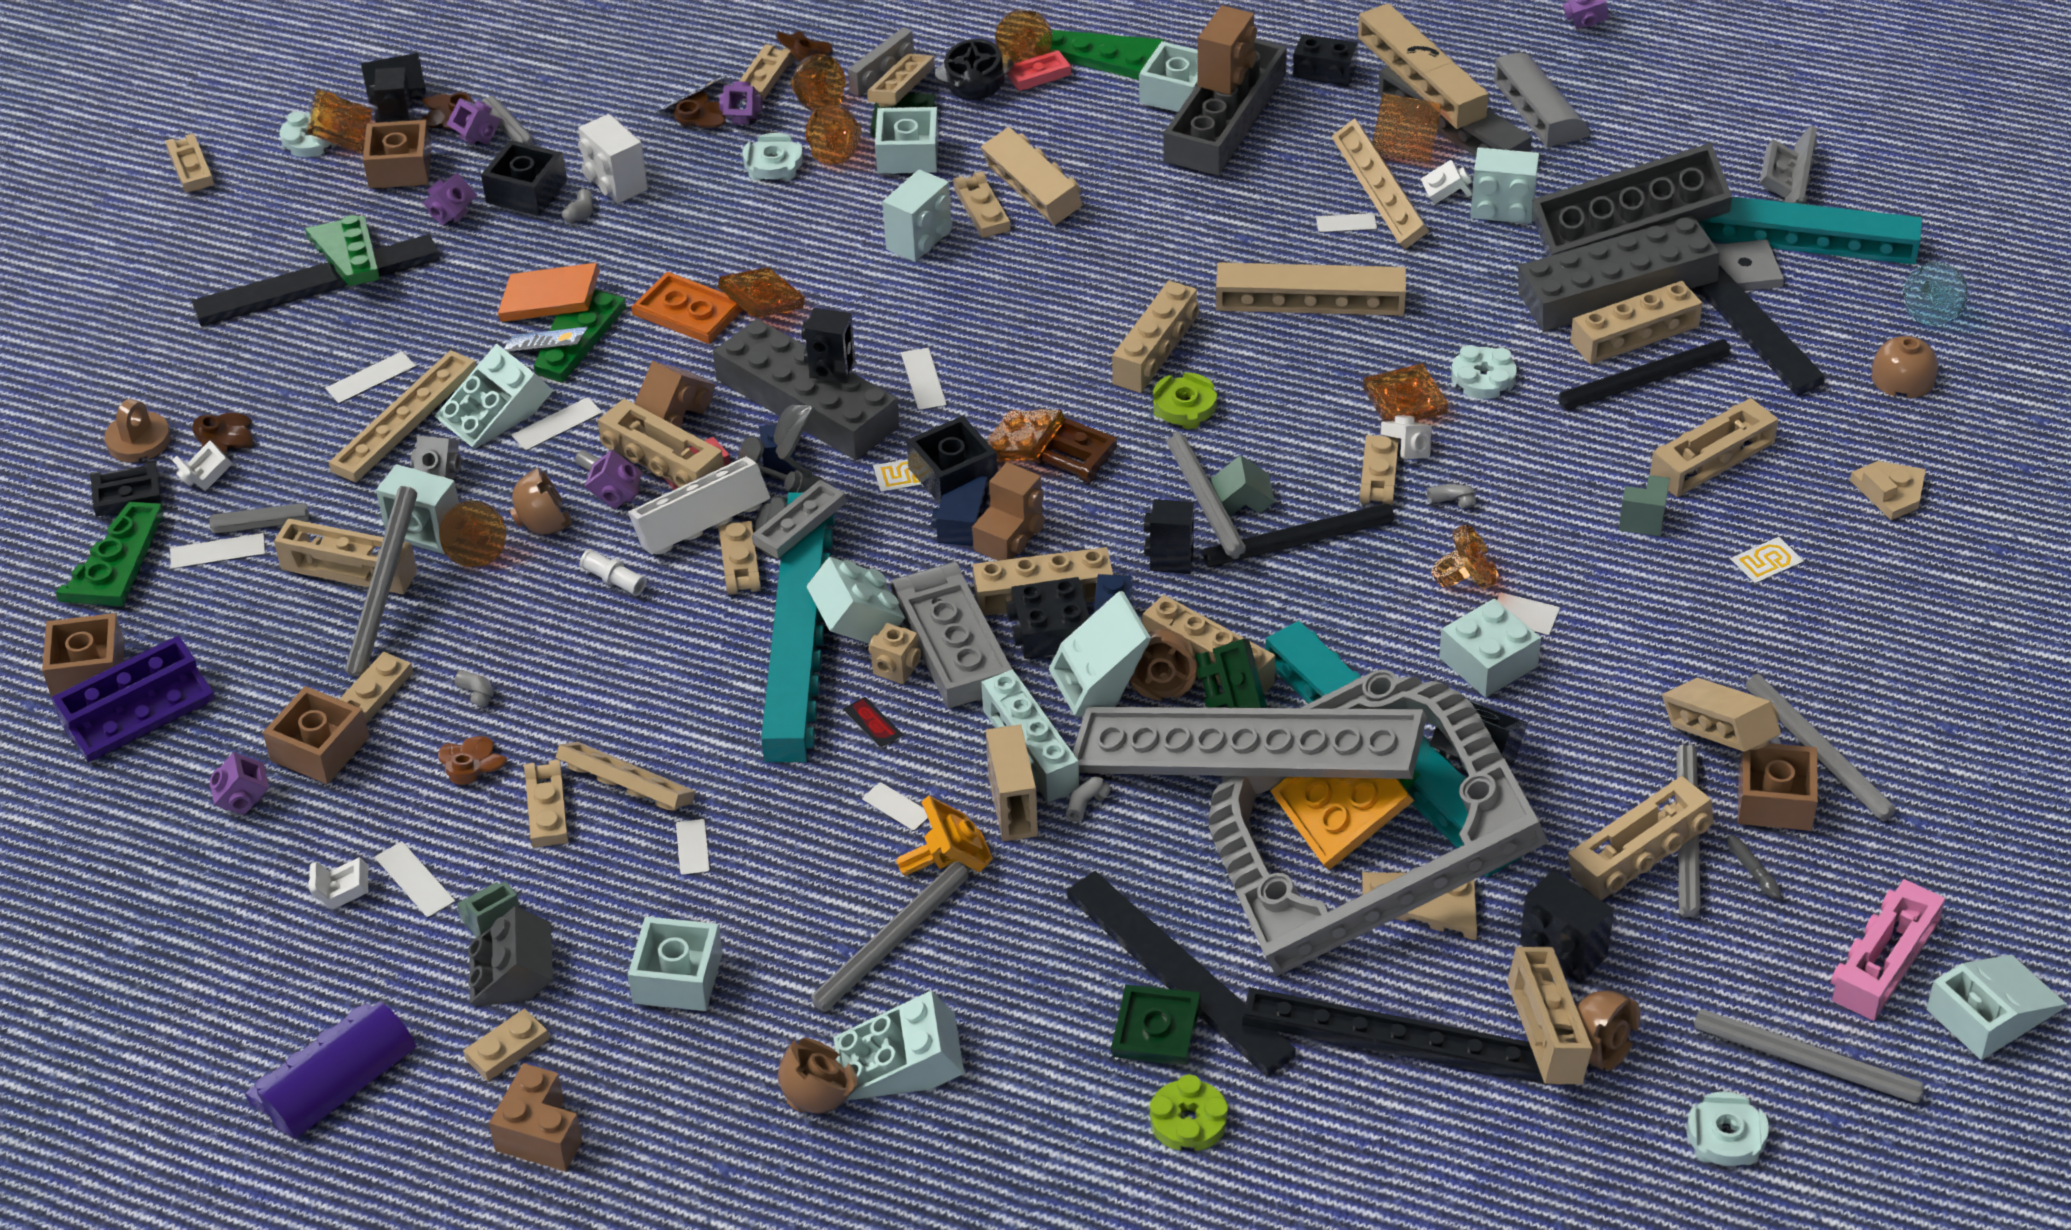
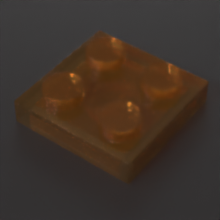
(338, 120)
(1406, 128)
(761, 292)
(1405, 392)
(1025, 433)

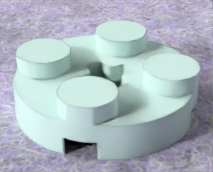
(295, 138)
(762, 166)
(1497, 364)
(1721, 1147)

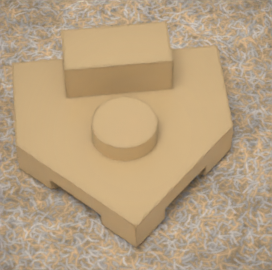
(1890, 487)

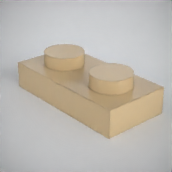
(506, 1045)

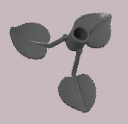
(786, 436)

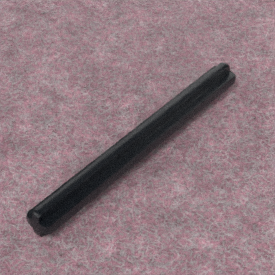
(1644, 374)
(1303, 534)

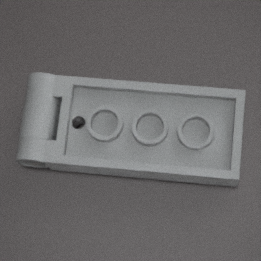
(950, 632)

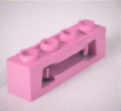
(1858, 981)

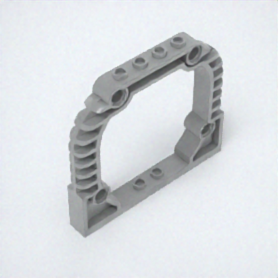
(1495, 832)

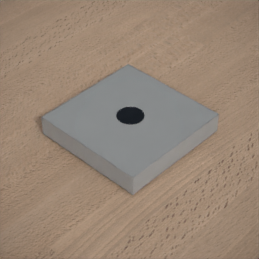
(1750, 264)

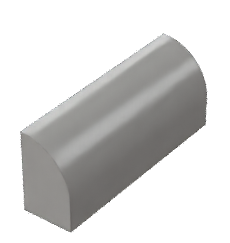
(1538, 100)

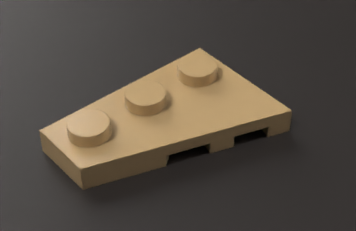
(1452, 910)

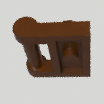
(1082, 443)

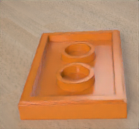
(548, 292)
(687, 307)

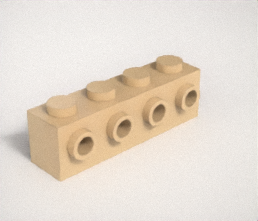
(1032, 175)
(1636, 322)
(1154, 336)
(995, 578)
(1722, 714)

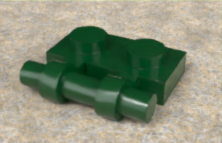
(1237, 673)

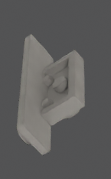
(1788, 170)

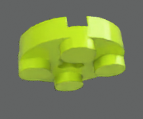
(1187, 413)
(1188, 1095)

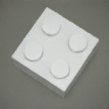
(612, 158)

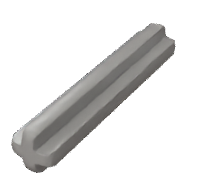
(508, 123)
(257, 518)

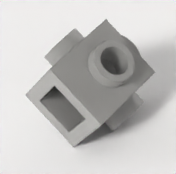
(436, 456)

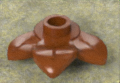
(469, 759)

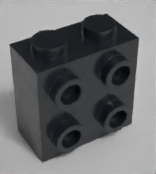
(1045, 615)

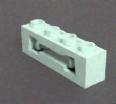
(1048, 753)

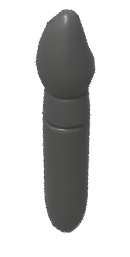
(1754, 867)

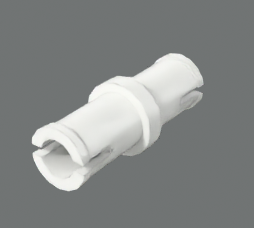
(613, 572)

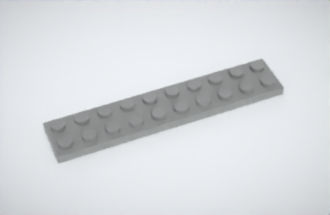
(1250, 741)

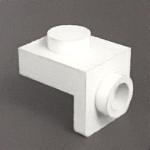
(1445, 181)
(1414, 436)
(203, 467)
(340, 884)

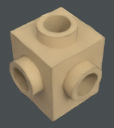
(894, 653)

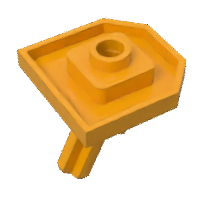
(950, 840)

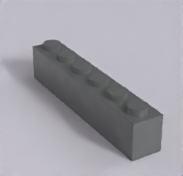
(1489, 132)

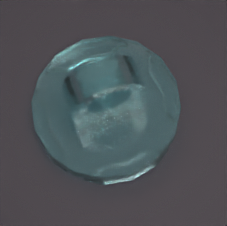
(1935, 293)

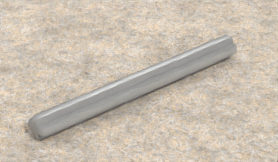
(1206, 495)
(381, 581)
(1826, 753)
(1689, 852)
(889, 937)
(1809, 1056)

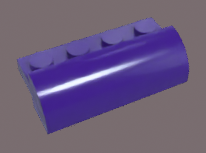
(132, 698)
(332, 1068)

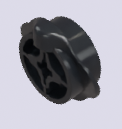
(974, 69)

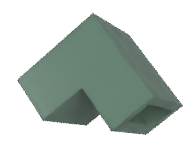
(1243, 484)
(1645, 508)
(486, 907)

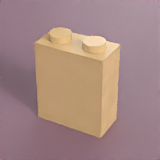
(1011, 782)

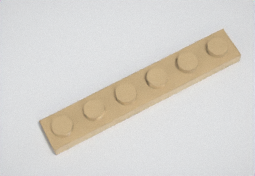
(1380, 184)
(402, 416)

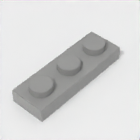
(879, 61)
(798, 518)

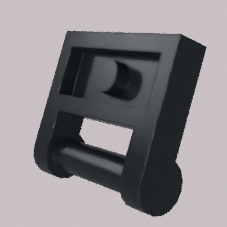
(117, 488)

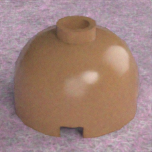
(1905, 366)
(538, 504)
(1165, 666)
(1608, 1022)
(814, 1078)

